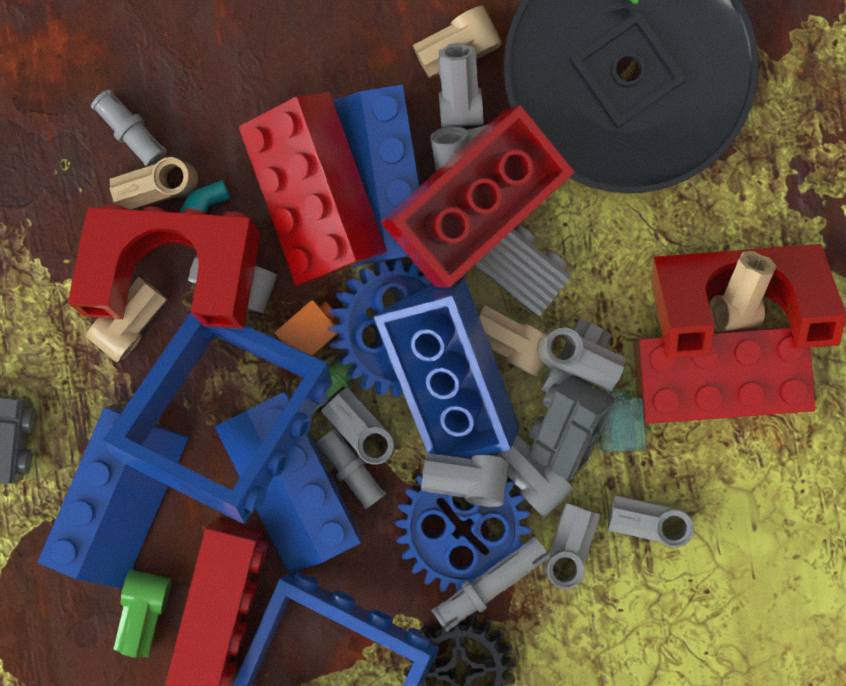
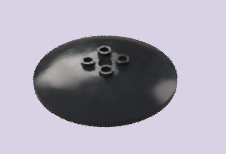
(645, 132)

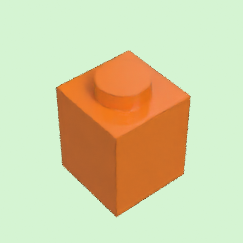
(309, 328)

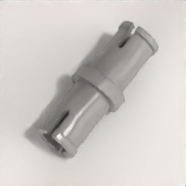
(128, 128)
(350, 468)

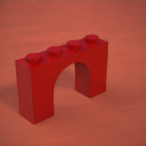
(119, 238)
(799, 286)

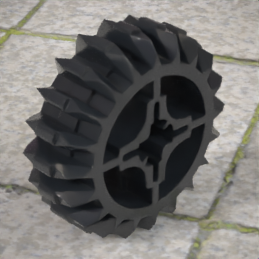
(478, 663)

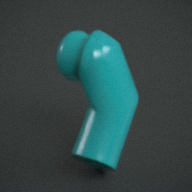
(206, 196)

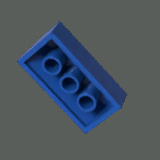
(383, 152)
(448, 372)
(302, 504)
(108, 508)

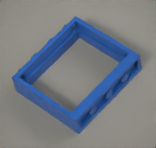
(164, 381)
(341, 609)

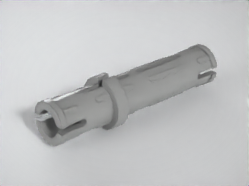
(485, 587)

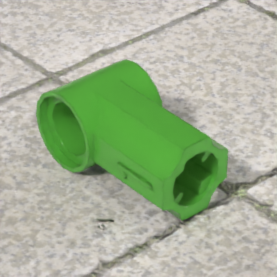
(143, 602)

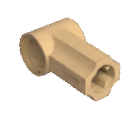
(470, 28)
(150, 184)
(742, 302)
(120, 337)
(513, 340)

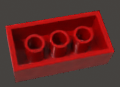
(312, 187)
(477, 197)
(742, 377)
(216, 604)

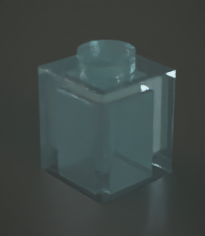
(624, 425)

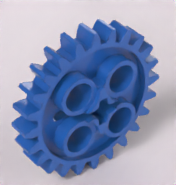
(372, 361)
(434, 549)

